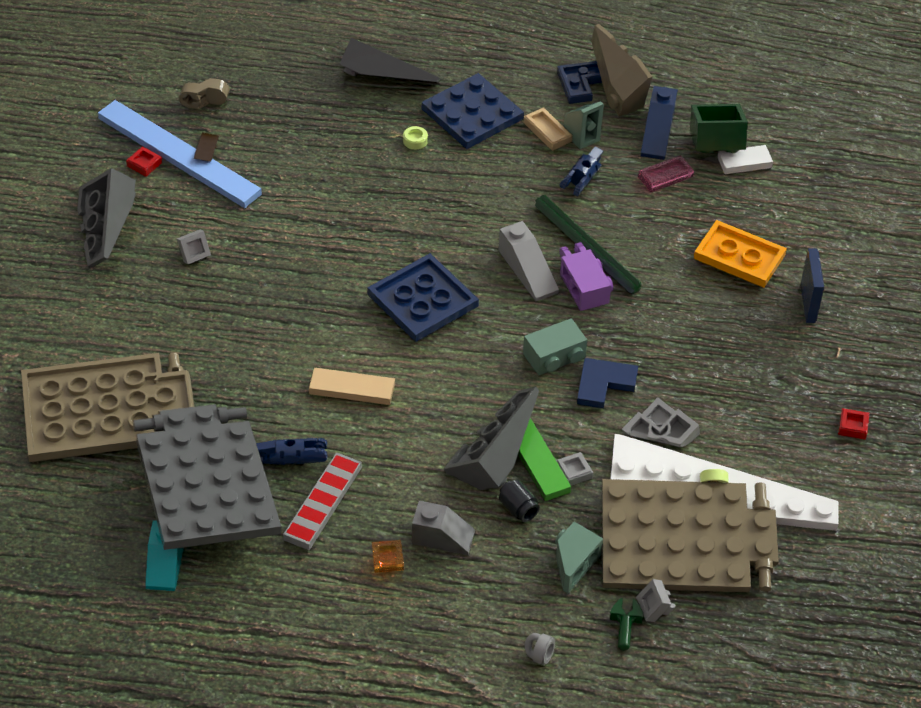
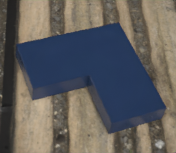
(576, 80)
(600, 375)

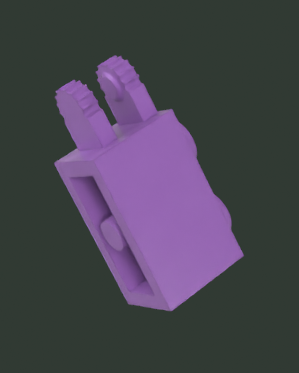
(585, 277)

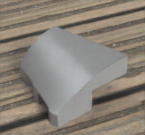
(663, 425)

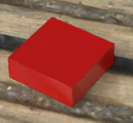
(144, 161)
(853, 423)

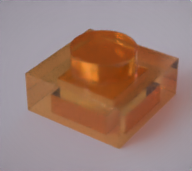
(387, 556)

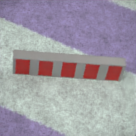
(322, 501)

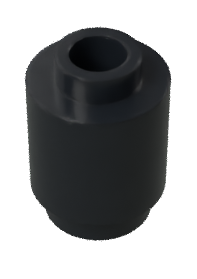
(519, 500)

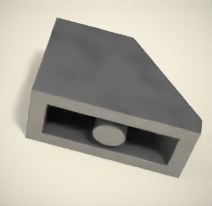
(441, 529)

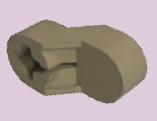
(208, 92)

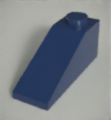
(659, 122)

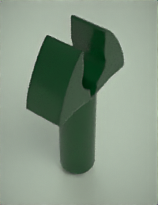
(625, 621)

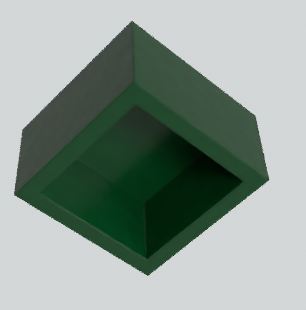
(718, 127)

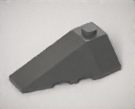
(104, 208)

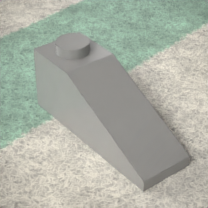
(526, 260)

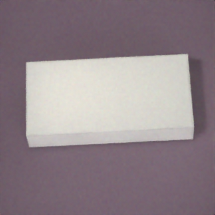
(745, 160)

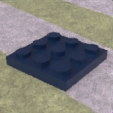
(472, 110)
(423, 297)

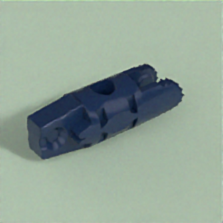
(583, 171)
(293, 451)

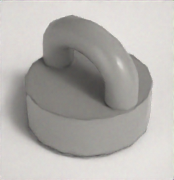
(543, 648)

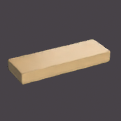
(352, 386)

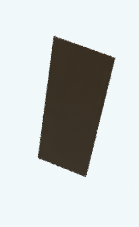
(206, 147)

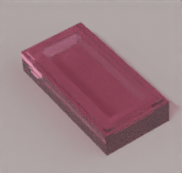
(665, 173)

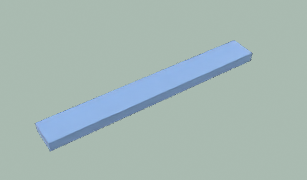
(179, 154)

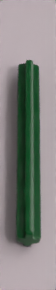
(578, 235)

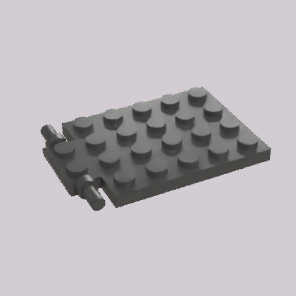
(205, 477)

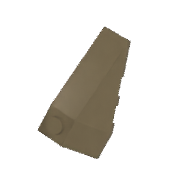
(623, 76)

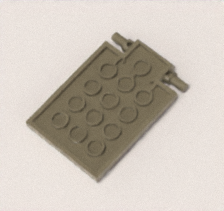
(94, 403)
(686, 535)

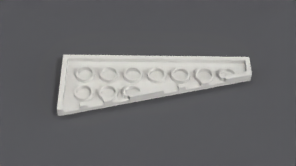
(793, 507)

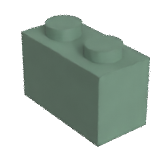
(555, 346)

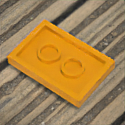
(740, 253)

